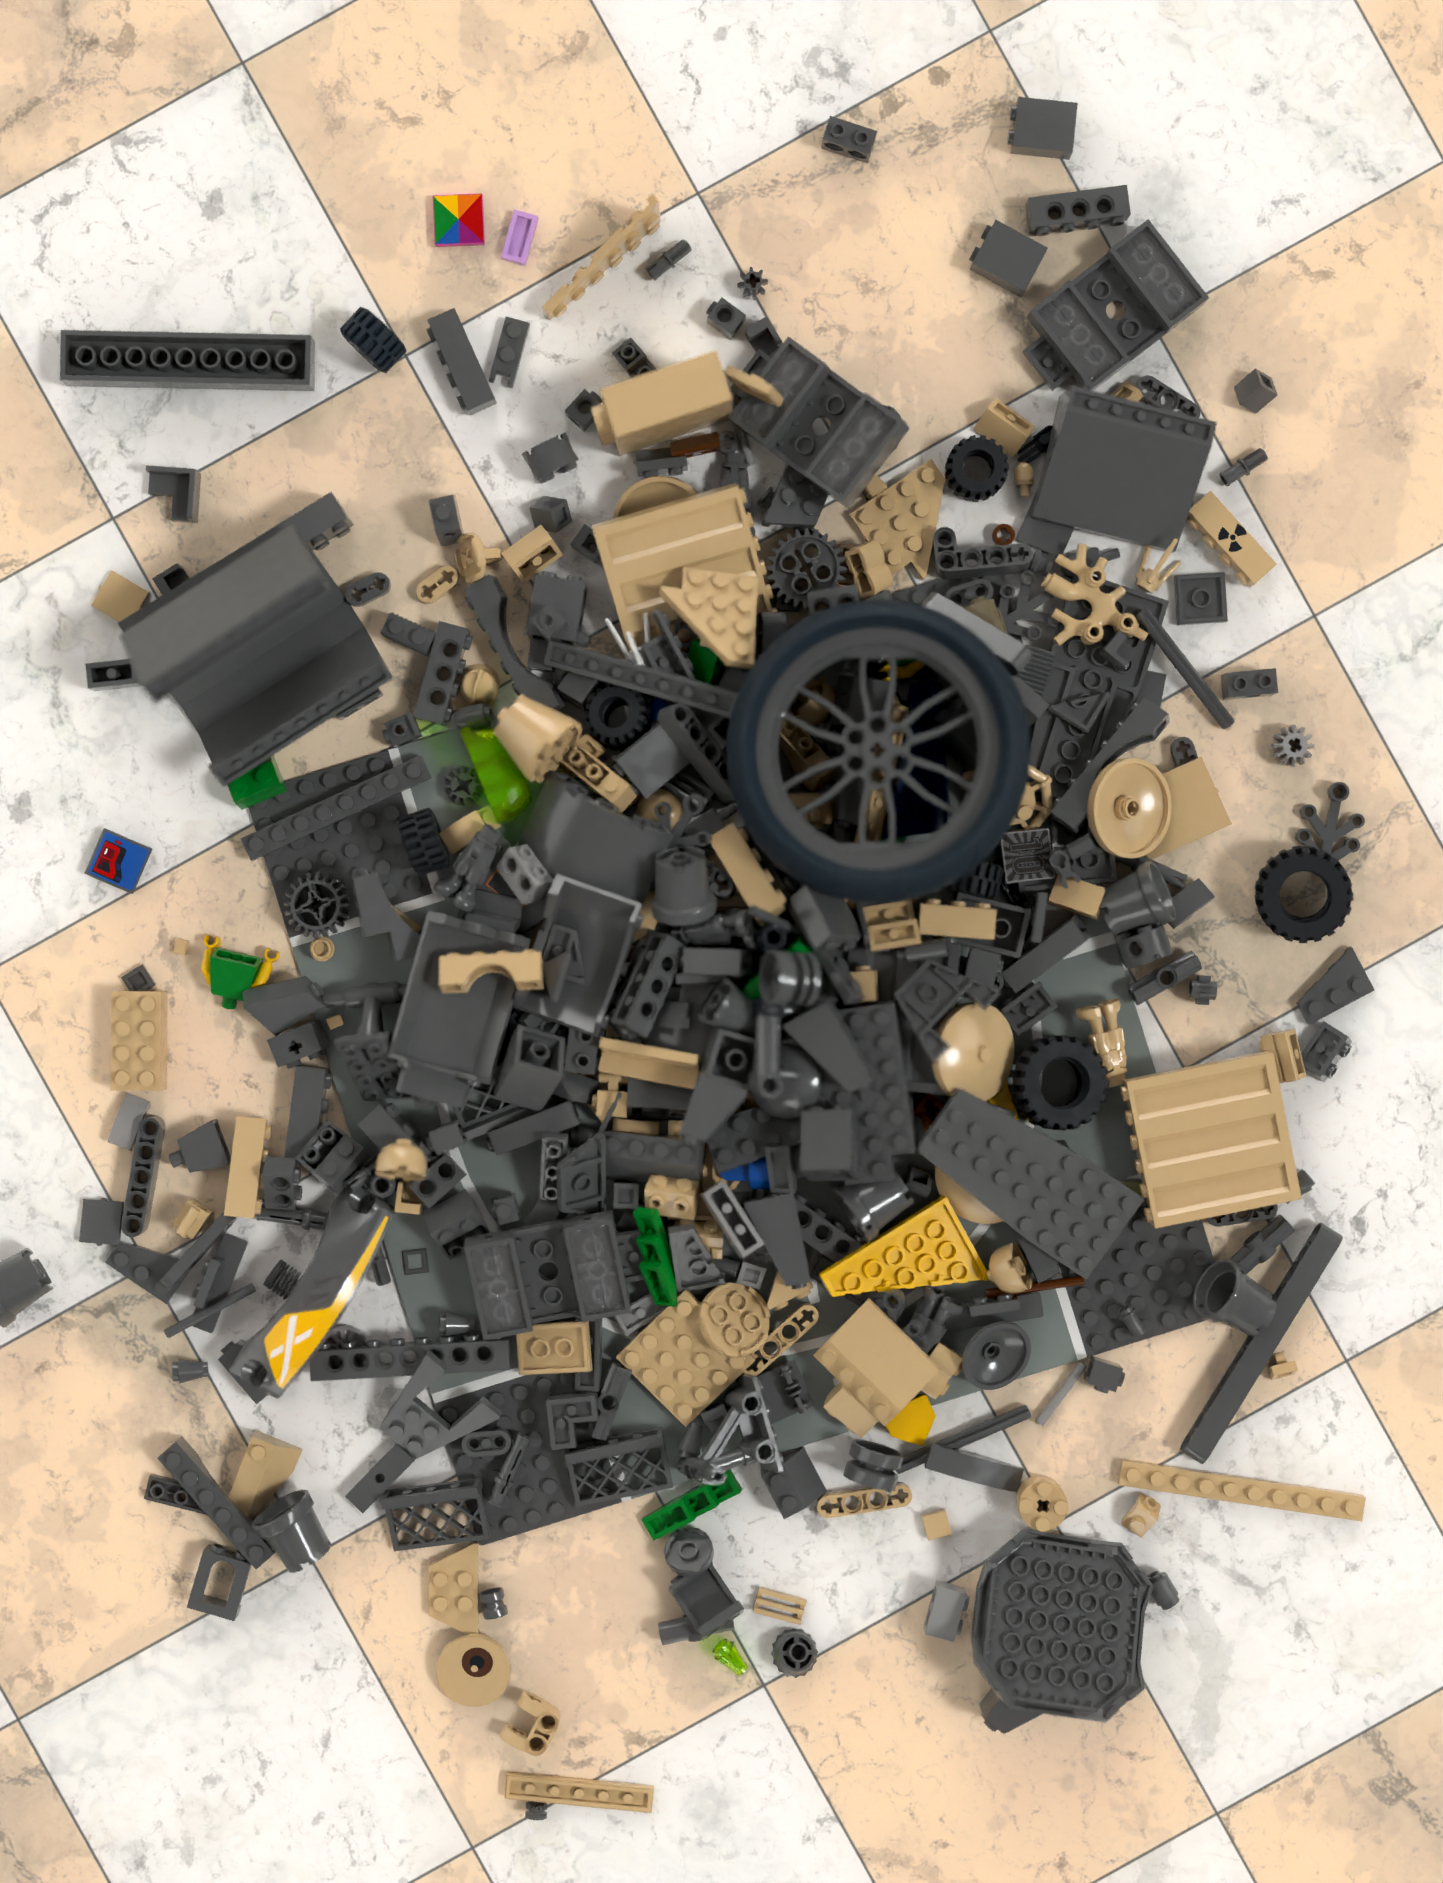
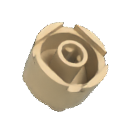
(1037, 1516)

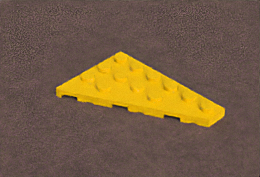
(914, 1253)

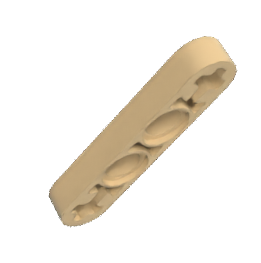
(782, 1342)
(864, 1503)

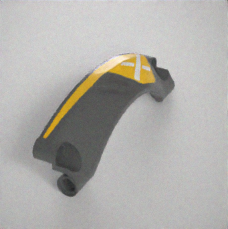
(319, 1300)

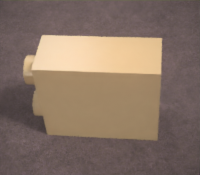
(663, 404)

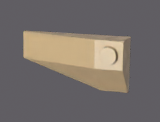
(262, 1472)

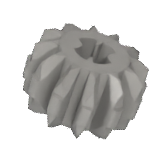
(1300, 743)

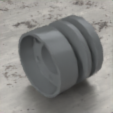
(789, 978)

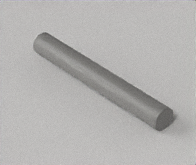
(1061, 1393)

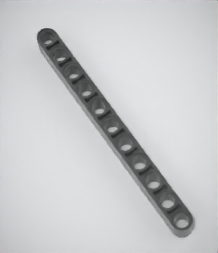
(1259, 1348)

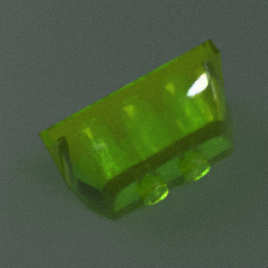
(498, 774)

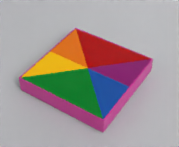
(458, 220)

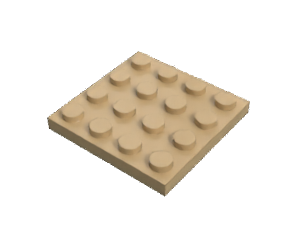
(679, 1363)

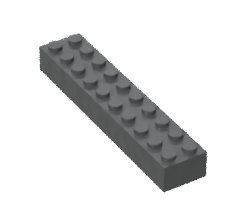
(187, 360)
(315, 522)

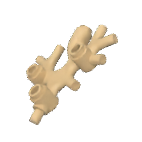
(1102, 604)

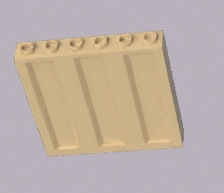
(658, 542)
(1210, 1139)

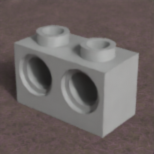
(524, 874)

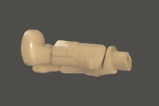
(1107, 1042)

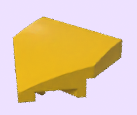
(913, 1421)

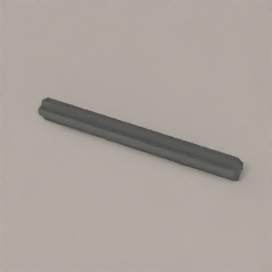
(1185, 668)
(968, 1435)

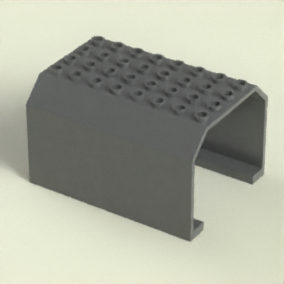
(257, 654)

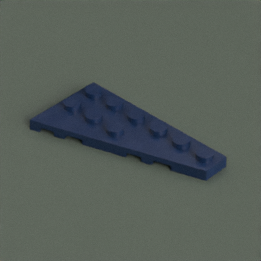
(912, 812)

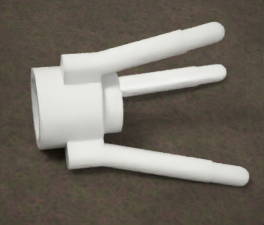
(635, 654)

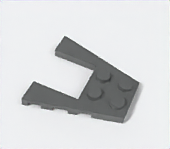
(418, 1426)

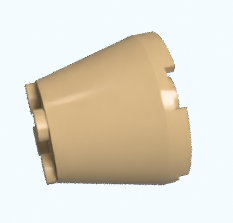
(536, 736)

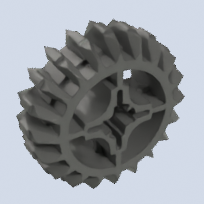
(321, 915)

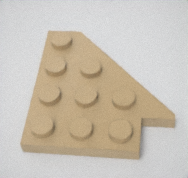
(905, 519)
(719, 611)

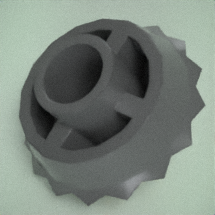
(794, 1653)

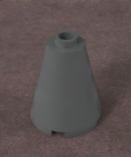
(728, 1009)

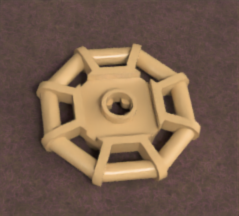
(1028, 802)

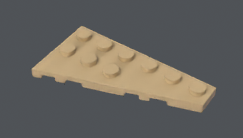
(606, 256)

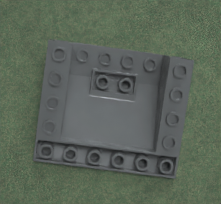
(1122, 468)

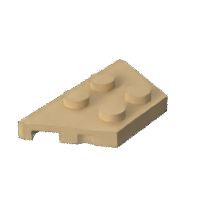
(455, 1589)

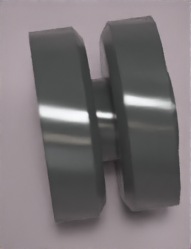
(873, 1465)

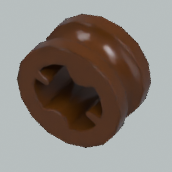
(997, 540)

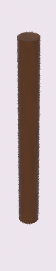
(1044, 1285)

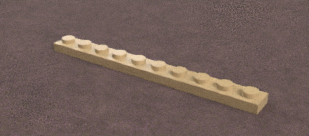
(1241, 1490)

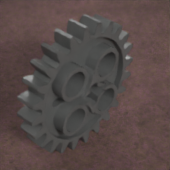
(786, 579)

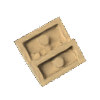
(891, 925)

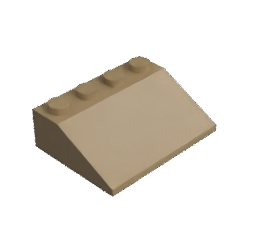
(877, 1362)

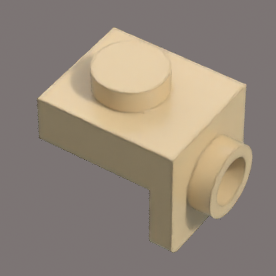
(1142, 1515)

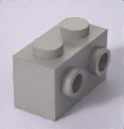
(945, 1611)

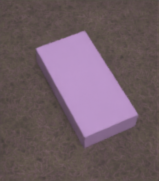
(519, 237)

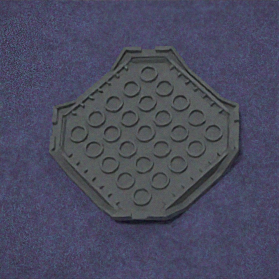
(1061, 1625)

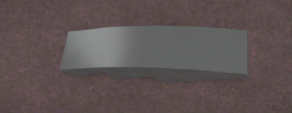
(974, 1468)

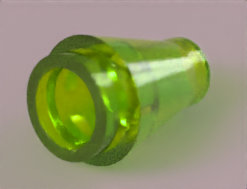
(729, 1656)

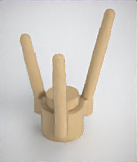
(1149, 579)

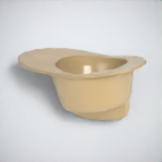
(478, 685)

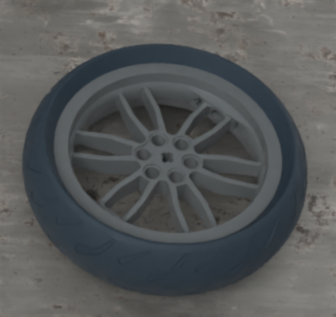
(878, 633)

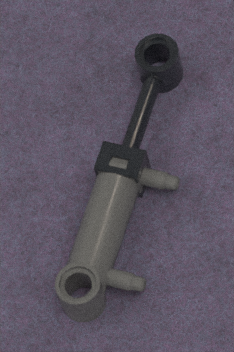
(769, 1028)

